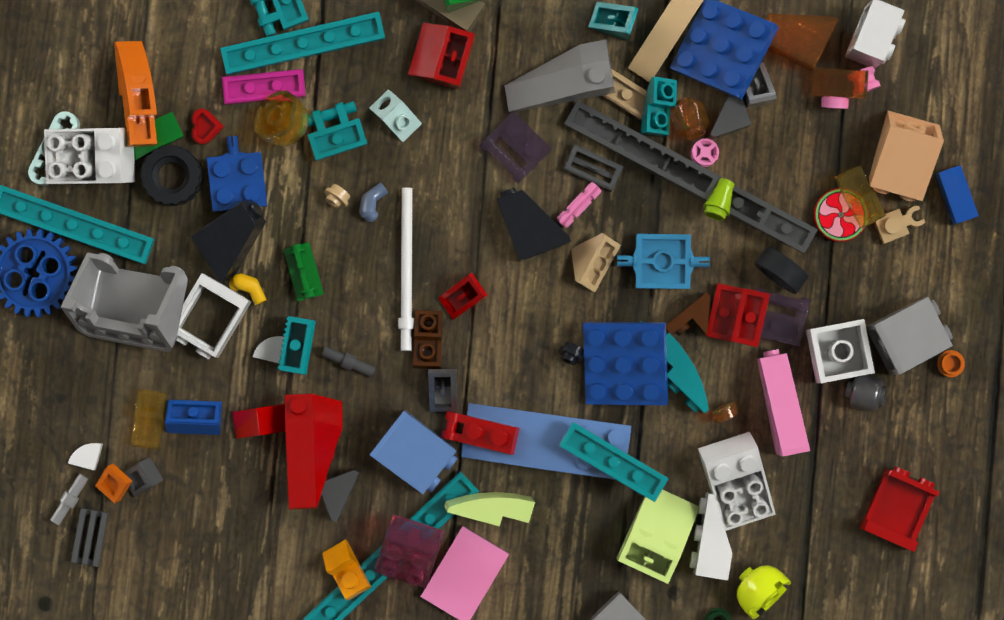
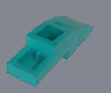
(684, 376)

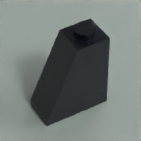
(529, 225)
(230, 238)

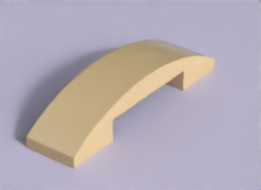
(663, 37)

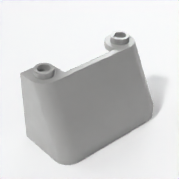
(126, 303)

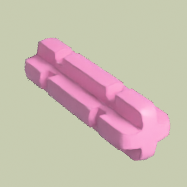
(578, 205)

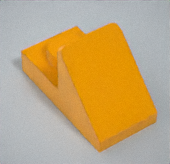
(346, 570)

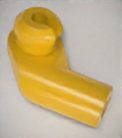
(248, 284)

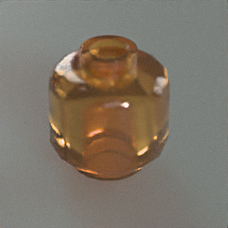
(690, 118)

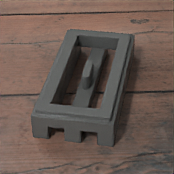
(614, 177)
(79, 536)

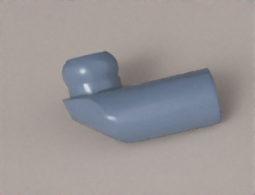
(369, 200)

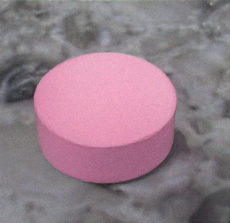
(835, 102)

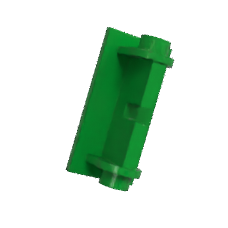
(303, 271)

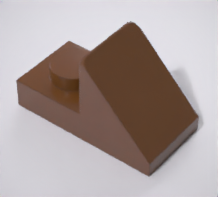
(697, 312)

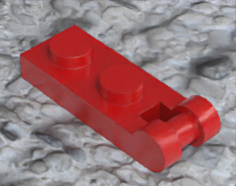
(481, 433)

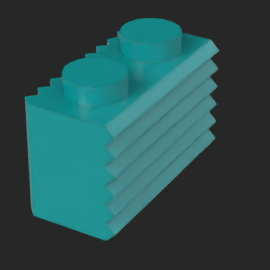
(297, 345)

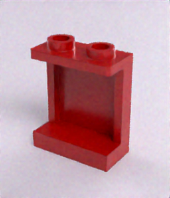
(899, 508)

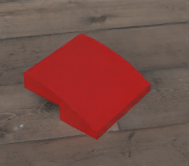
(737, 315)

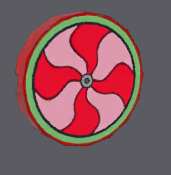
(835, 218)

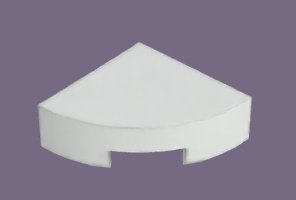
(270, 349)
(87, 456)

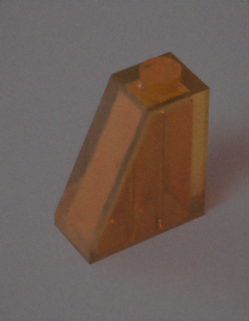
(801, 37)

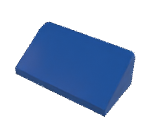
(956, 195)
(193, 417)

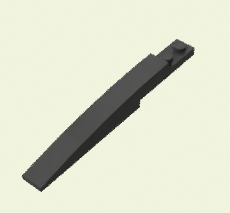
(688, 176)

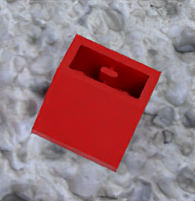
(442, 55)

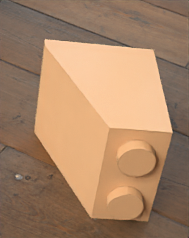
(905, 156)

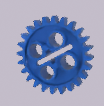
(56, 283)

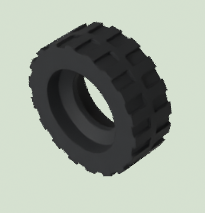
(151, 170)

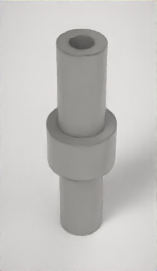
(69, 499)

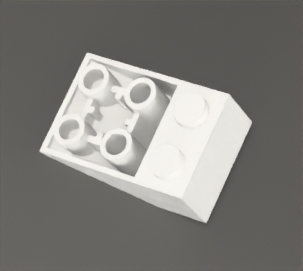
(88, 156)
(737, 480)

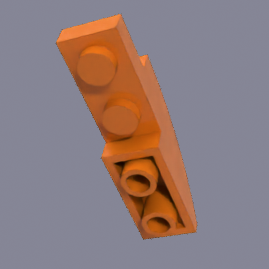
(137, 93)

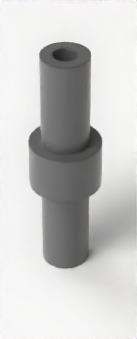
(348, 361)

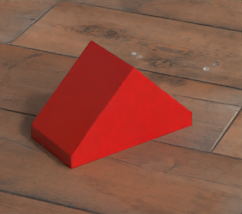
(463, 296)
(259, 421)

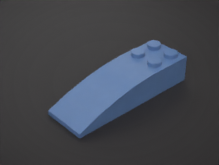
(540, 440)

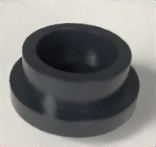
(571, 353)

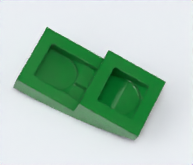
(166, 133)

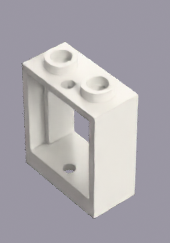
(226, 293)

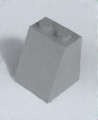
(910, 336)

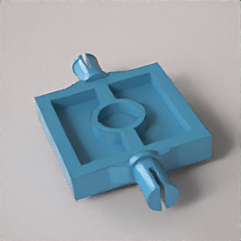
(663, 261)

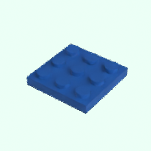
(724, 48)
(625, 363)

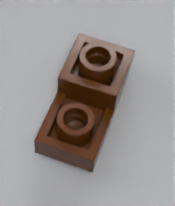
(427, 339)

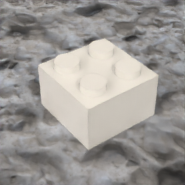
(875, 34)
(840, 351)

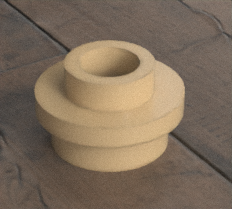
(337, 196)

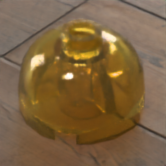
(282, 119)

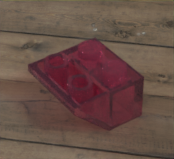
(409, 551)

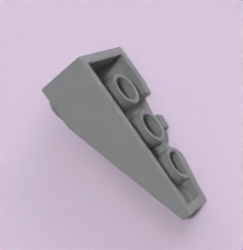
(569, 77)

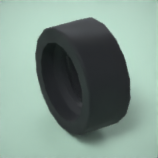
(781, 270)

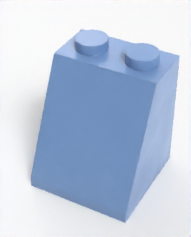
(414, 453)

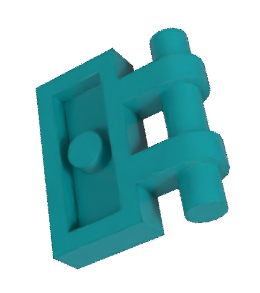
(288, 12)
(338, 138)

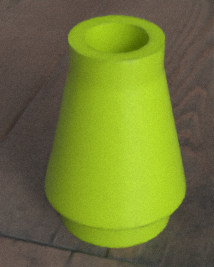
(719, 201)

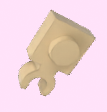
(895, 225)

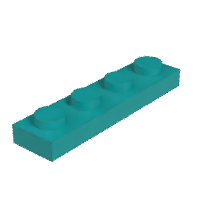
(613, 461)

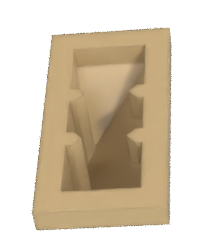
(593, 259)

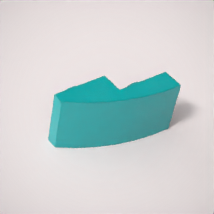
(659, 100)

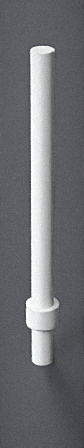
(406, 322)

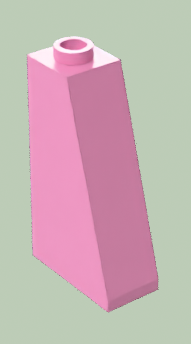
(782, 404)

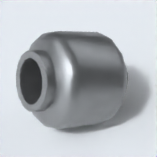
(866, 393)

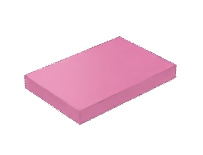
(464, 574)

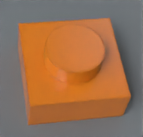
(113, 483)

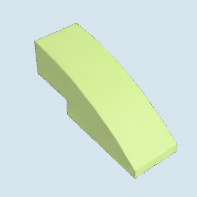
(492, 506)

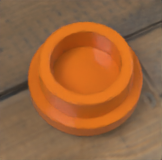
(950, 363)

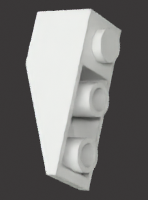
(713, 548)

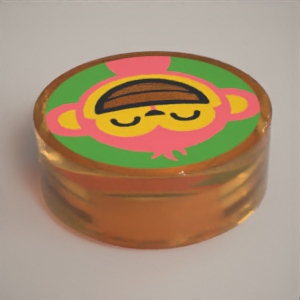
(724, 412)

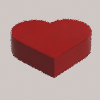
(205, 126)

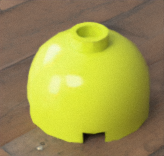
(760, 589)

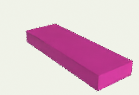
(260, 86)

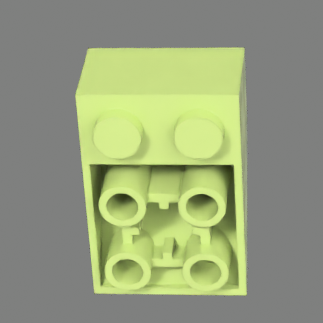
(658, 535)

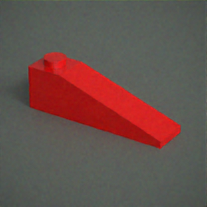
(312, 434)

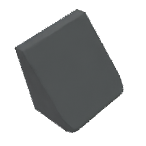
(143, 476)

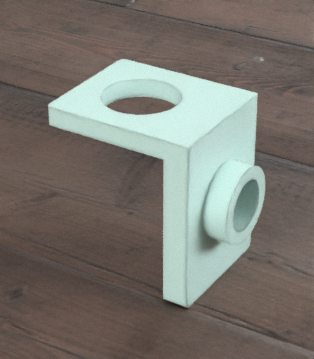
(396, 115)

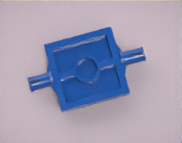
(236, 178)

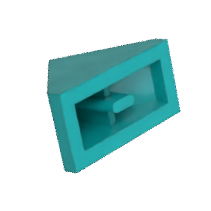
(613, 19)

